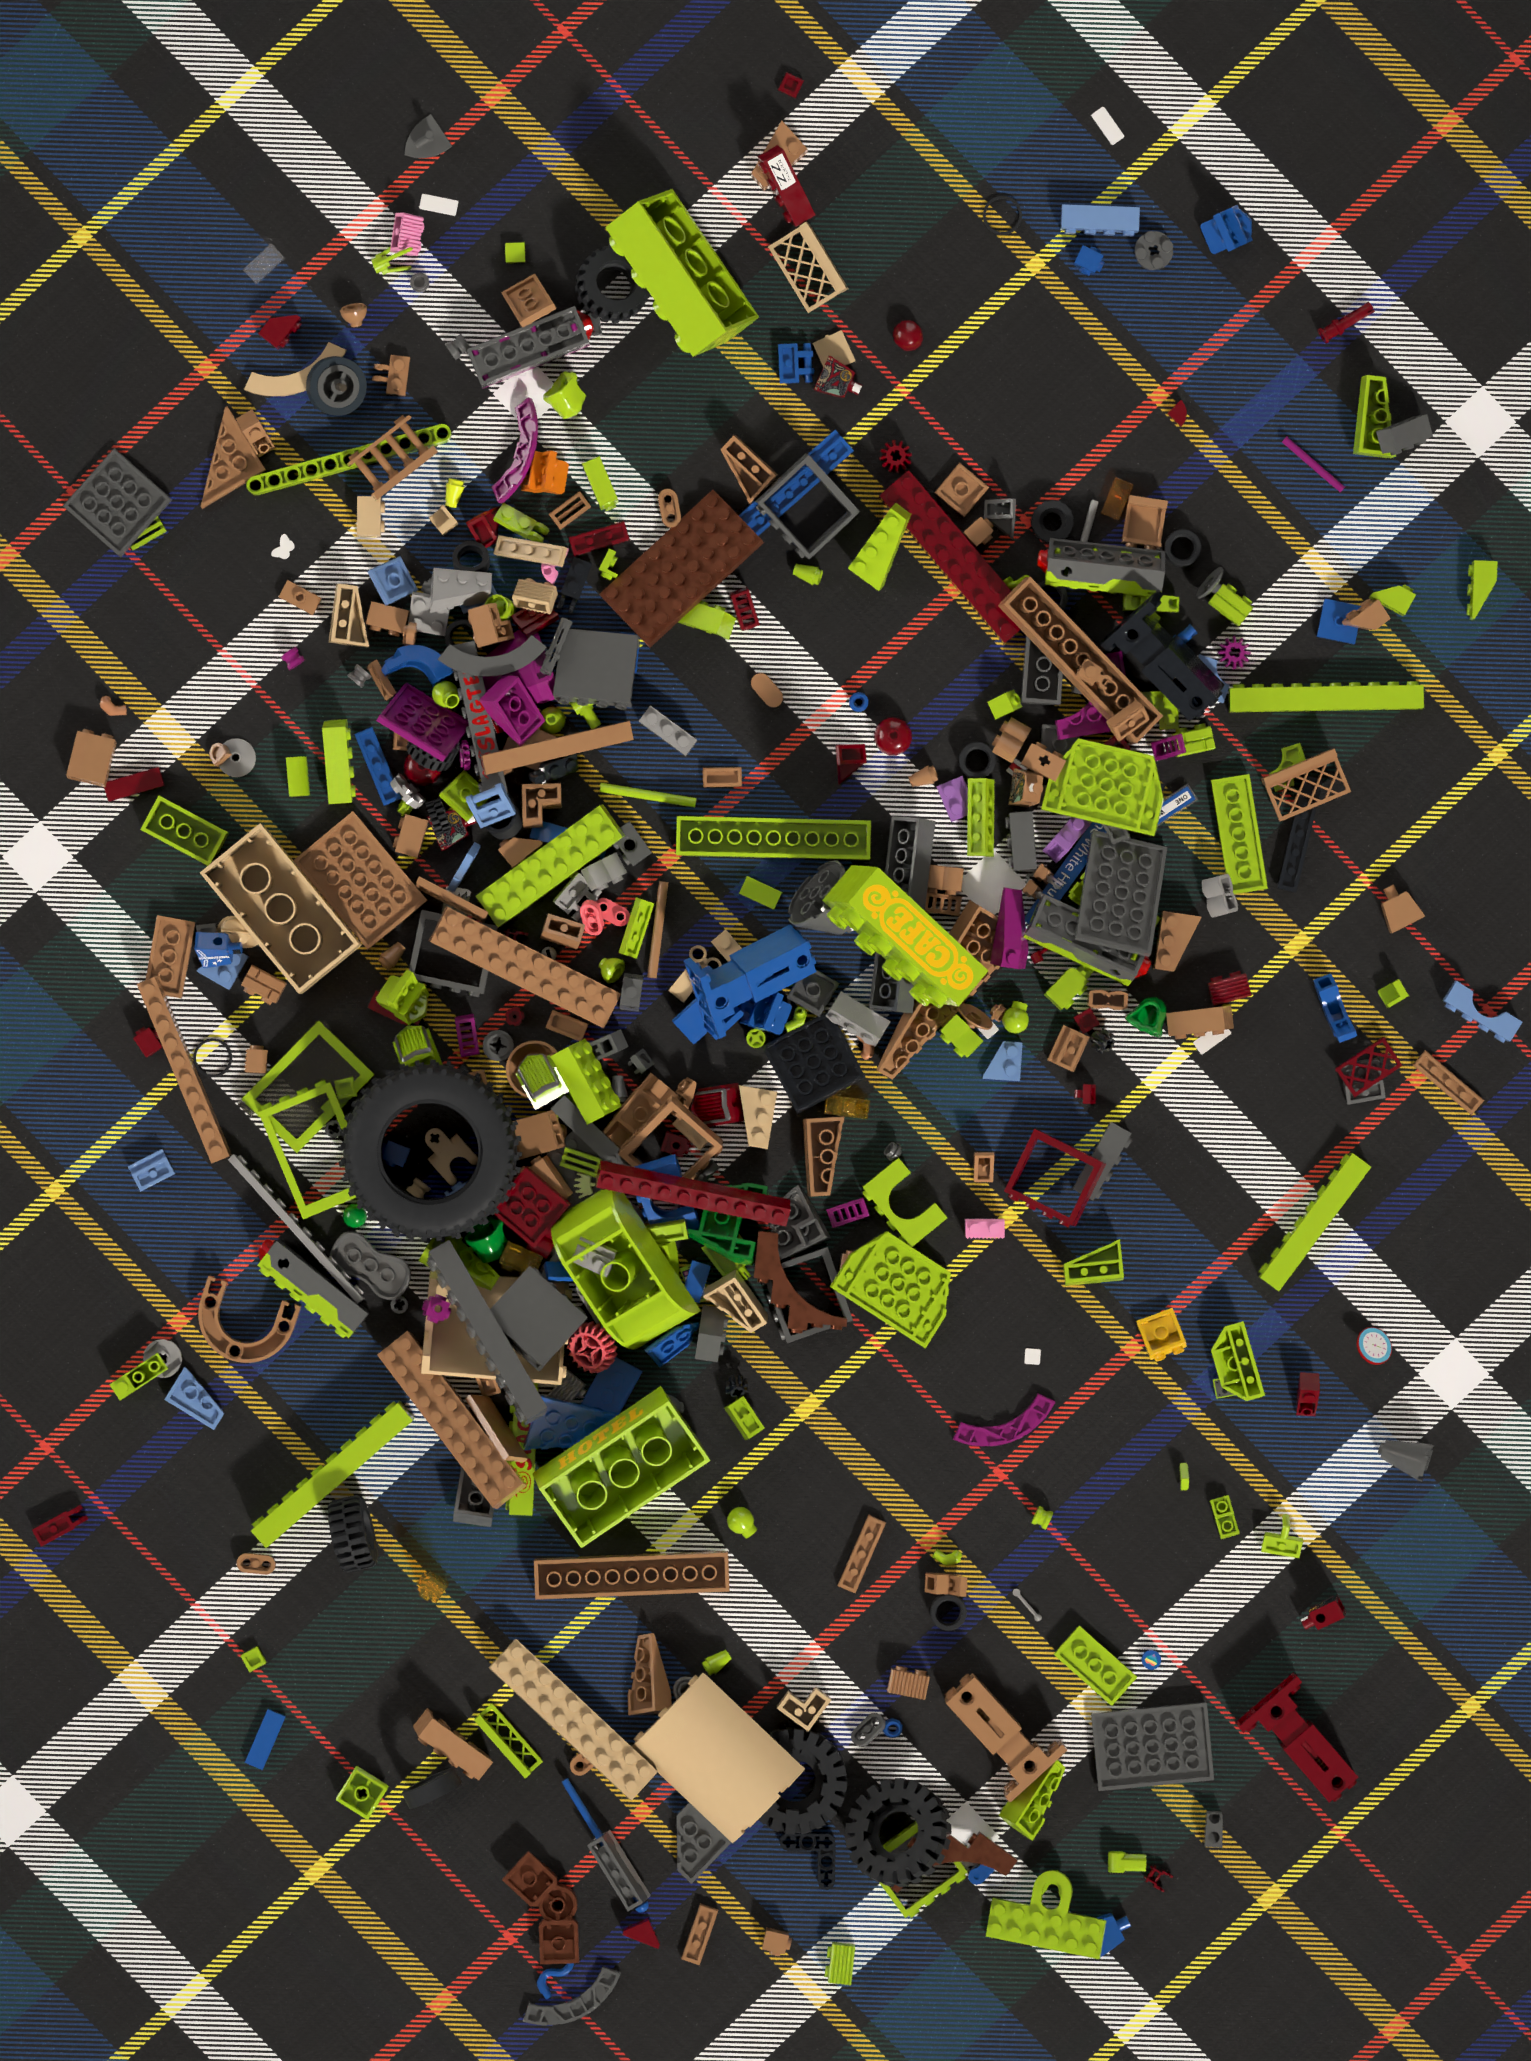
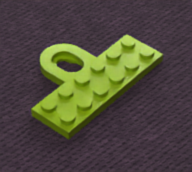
(1047, 1927)

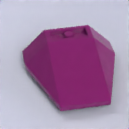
(536, 683)

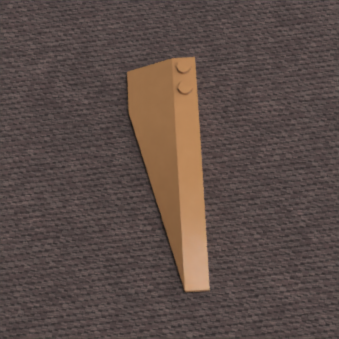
(976, 933)

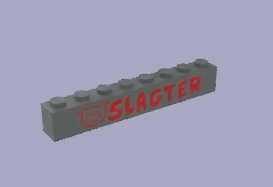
(480, 723)

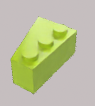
(710, 619)

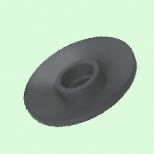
(1211, 583)

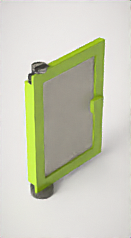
(312, 1059)

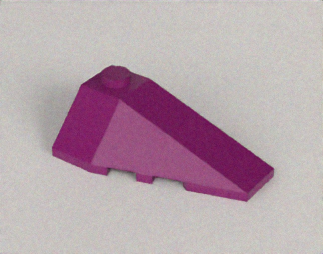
(1009, 946)

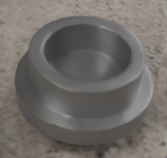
(419, 282)

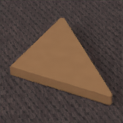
(232, 461)

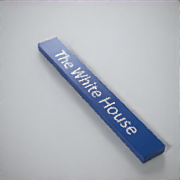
(1069, 868)

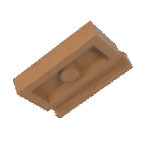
(1068, 1048)

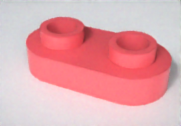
(612, 911)
(591, 913)

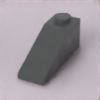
(608, 1044)

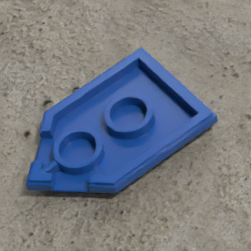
(671, 1343)

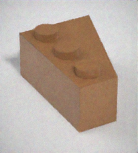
(1173, 938)
(1199, 1022)

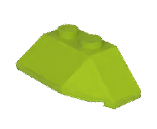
(1236, 1363)

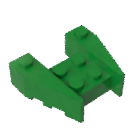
(722, 1231)

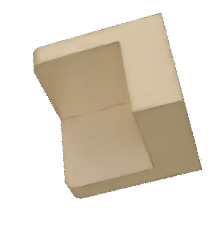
(443, 520)

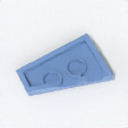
(194, 1400)

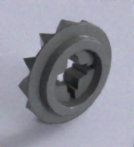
(503, 1053)

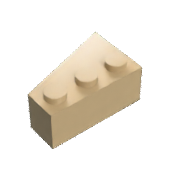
(758, 1114)

